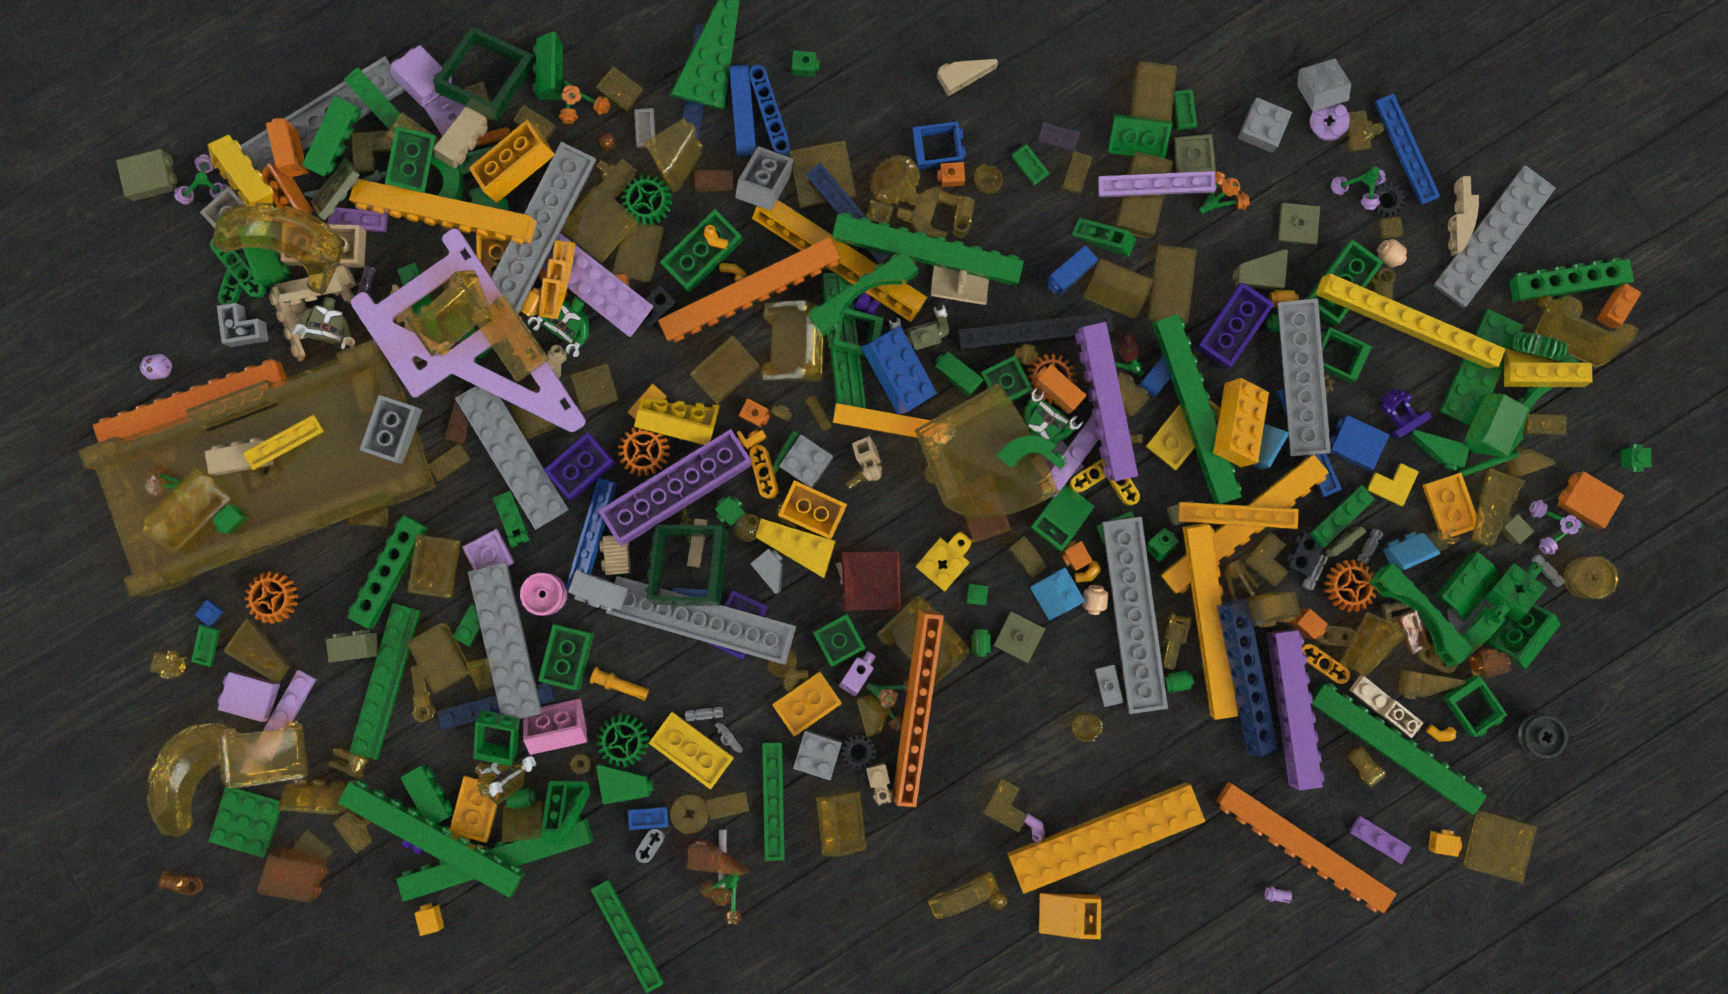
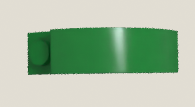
(452, 180)
(1019, 447)

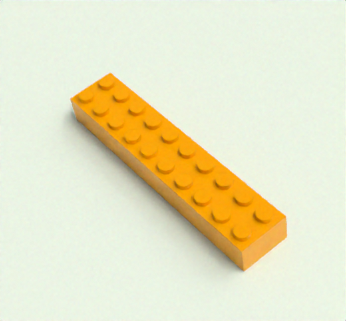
(1106, 837)

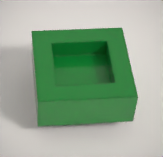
(977, 594)

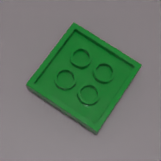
(245, 821)

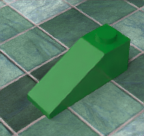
(1105, 236)
(1442, 450)
(1480, 629)

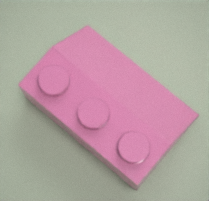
(555, 727)

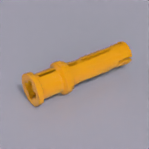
(610, 681)

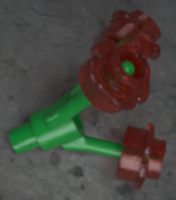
(1129, 353)

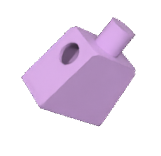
(853, 680)

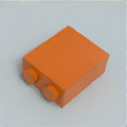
(1059, 388)
(1589, 500)

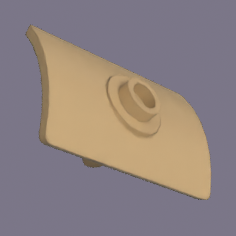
(959, 286)

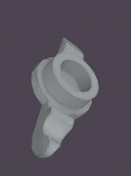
(727, 737)

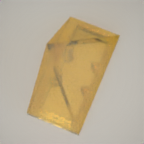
(374, 517)
(481, 673)

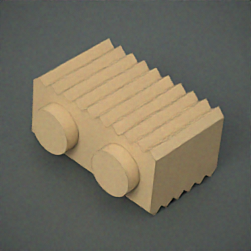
(616, 557)

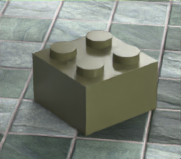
(348, 647)

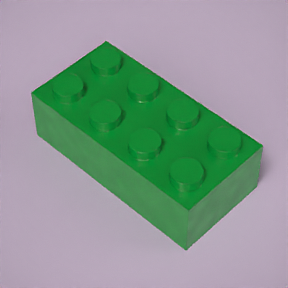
(331, 136)
(694, 258)
(1354, 265)

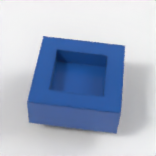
(209, 613)

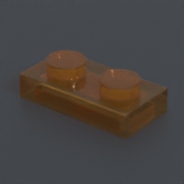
(713, 180)
(1416, 639)

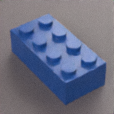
(899, 370)

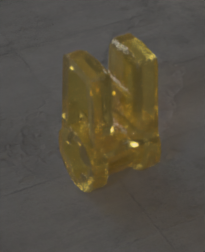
(355, 766)

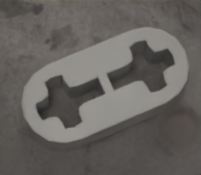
(653, 847)

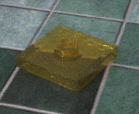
(594, 387)

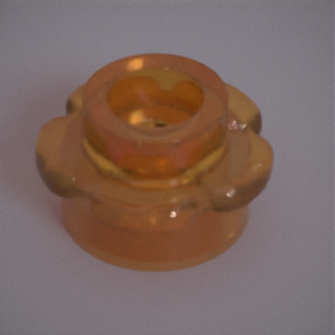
(606, 141)

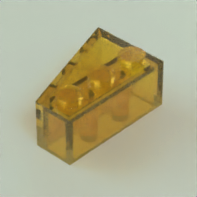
(1372, 643)
(257, 652)

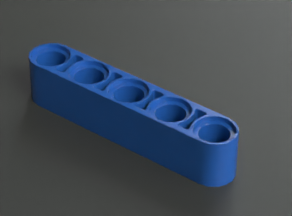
(766, 103)
(743, 110)

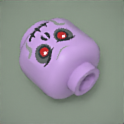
(155, 366)

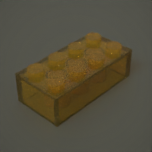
(1142, 212)
(185, 510)
(1273, 607)

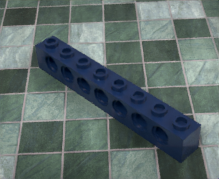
(1247, 677)

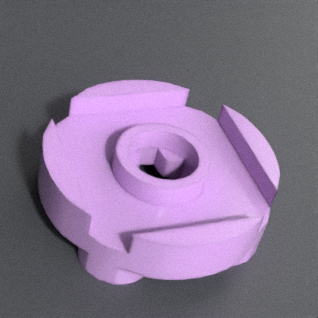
(1329, 133)

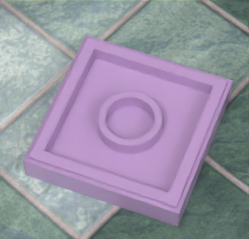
(488, 551)

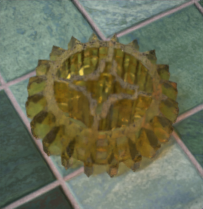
(897, 184)

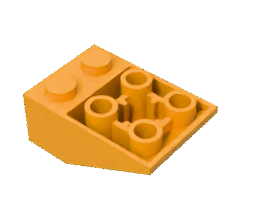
(1070, 915)

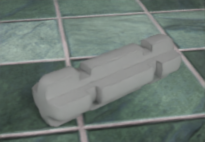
(1370, 546)
(1549, 571)
(1309, 583)
(701, 714)

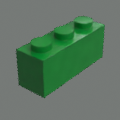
(427, 794)

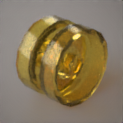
(1591, 577)

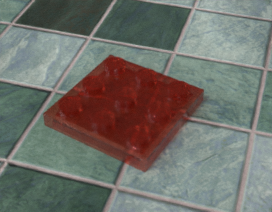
(871, 580)

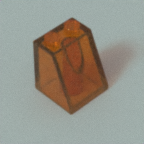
(292, 875)

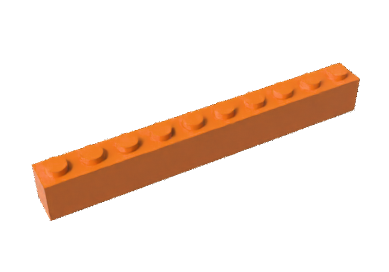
(750, 289)
(173, 408)
(917, 708)
(1307, 848)

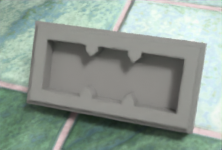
(644, 126)
(1109, 685)

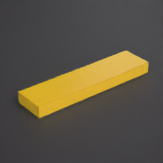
(283, 442)

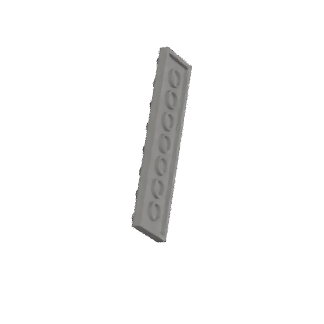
(1494, 236)
(1304, 377)
(512, 455)
(504, 641)

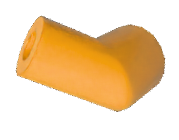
(713, 239)
(734, 269)
(1090, 574)
(1441, 736)

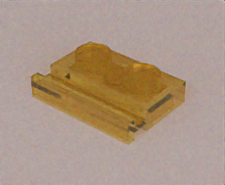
(619, 88)

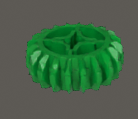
(653, 196)
(1540, 346)
(625, 748)

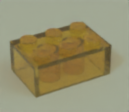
(1153, 91)
(724, 370)
(434, 566)
(439, 657)

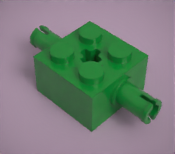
(1515, 592)

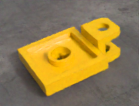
(952, 553)

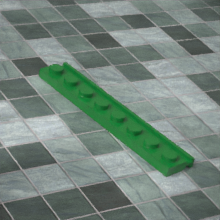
(845, 365)
(385, 681)

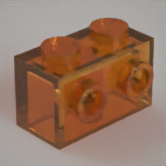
(1489, 663)

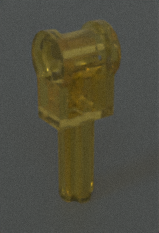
(1176, 634)
(422, 697)

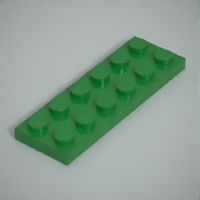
(1473, 379)

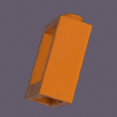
(286, 147)

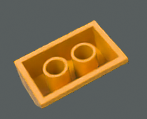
(812, 509)

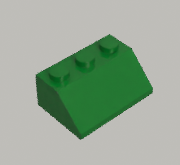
(548, 67)
(267, 266)
(1496, 425)
(1468, 585)
(1526, 637)

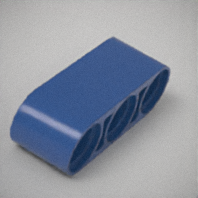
(1156, 378)

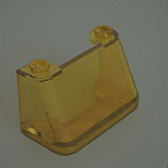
(675, 152)
(451, 313)
(1585, 339)
(794, 345)
(902, 632)
(262, 756)

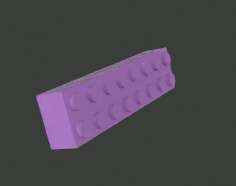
(1107, 402)
(675, 487)
(1294, 709)

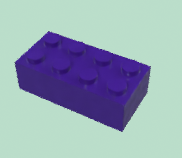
(1234, 326)

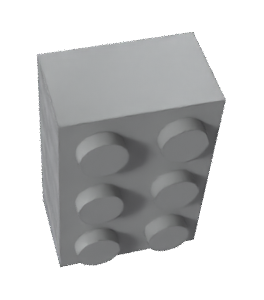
(764, 178)
(390, 429)

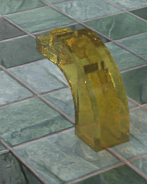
(963, 898)

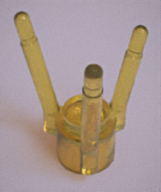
(1237, 570)

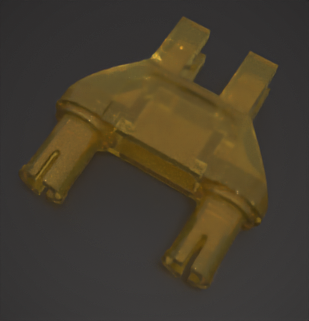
(924, 210)

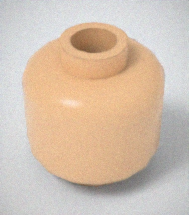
(1392, 253)
(1095, 599)

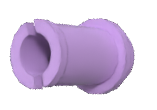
(1277, 895)

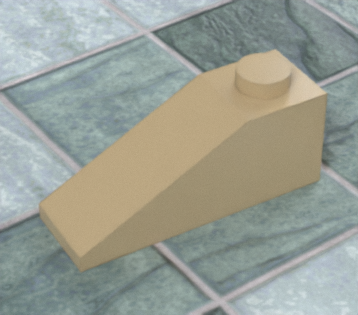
(962, 73)

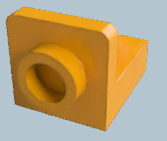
(754, 438)

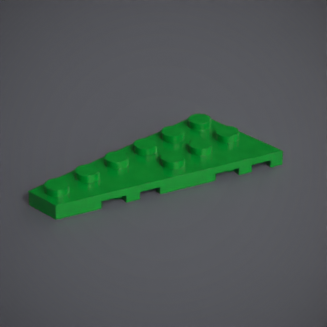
(708, 65)

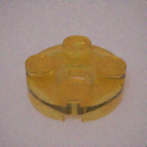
(678, 812)

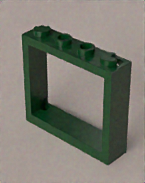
(490, 109)
(717, 564)

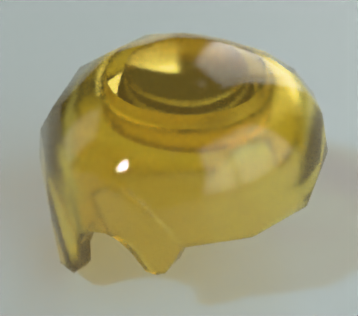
(988, 179)
(783, 669)
(1086, 727)

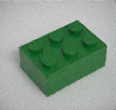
(410, 159)
(566, 657)

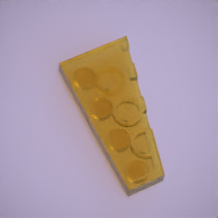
(1495, 503)

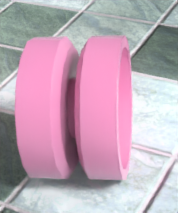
(532, 595)

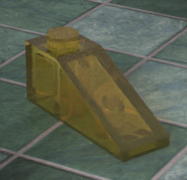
(1423, 685)

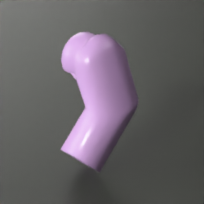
(1036, 826)

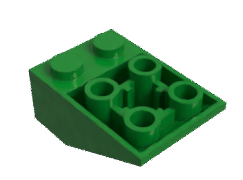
(1062, 518)

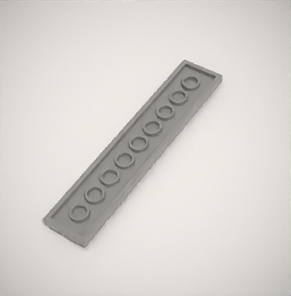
(310, 116)
(550, 210)
(1135, 615)
(710, 624)

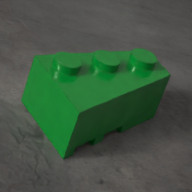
(562, 809)

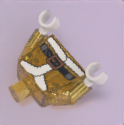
(500, 780)

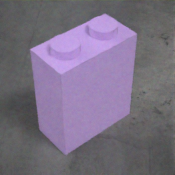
(416, 74)
(248, 696)

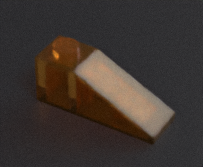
(712, 859)

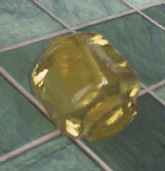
(747, 527)

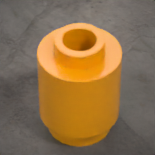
(1282, 296)
(532, 302)

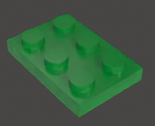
(1139, 135)

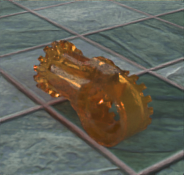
(179, 884)

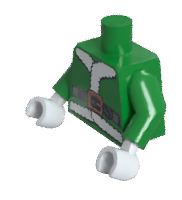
(570, 325)
(1046, 421)

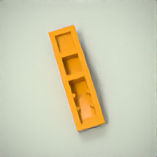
(557, 280)

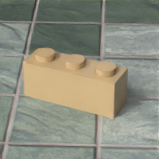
(461, 137)
(230, 459)

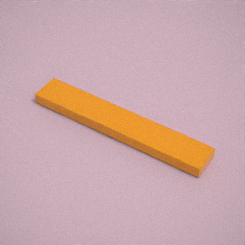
(877, 420)
(1238, 515)

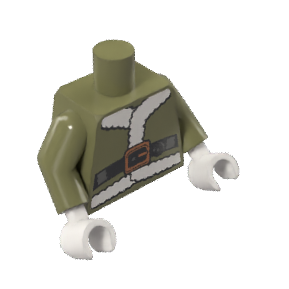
(324, 324)
(928, 333)

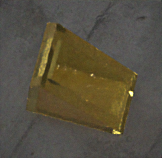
(872, 714)

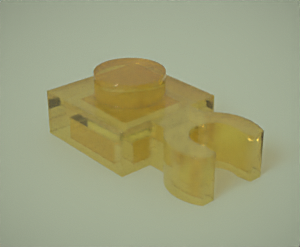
(1441, 540)

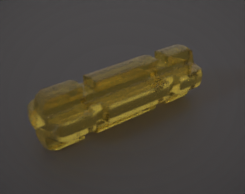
(818, 413)

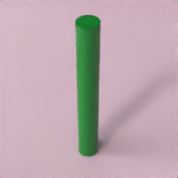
(785, 450)
(1488, 463)

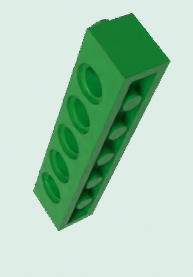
(1619, 270)
(357, 610)

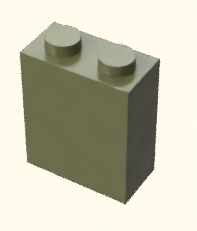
(147, 175)

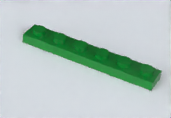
(773, 801)
(627, 936)

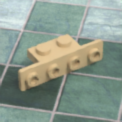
(297, 289)
(288, 316)

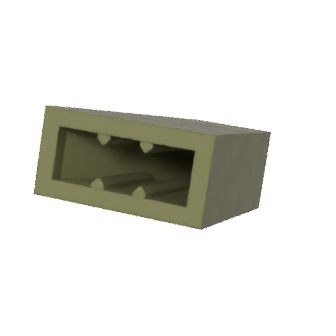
(1264, 272)

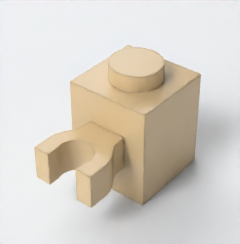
(347, 282)

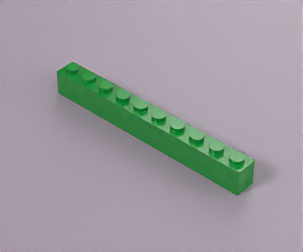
(927, 250)
(1196, 407)
(1397, 749)
(432, 838)
(519, 852)

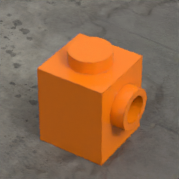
(951, 174)
(754, 413)
(1076, 555)

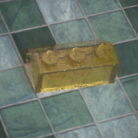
(1118, 288)
(312, 797)
(841, 824)

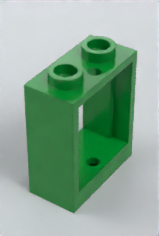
(874, 332)
(1358, 361)
(1459, 692)
(484, 750)

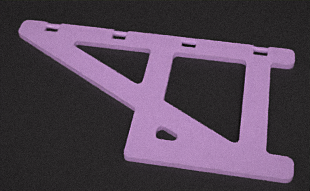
(403, 345)

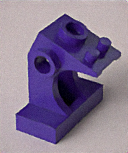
(1409, 420)

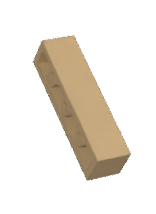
(696, 546)

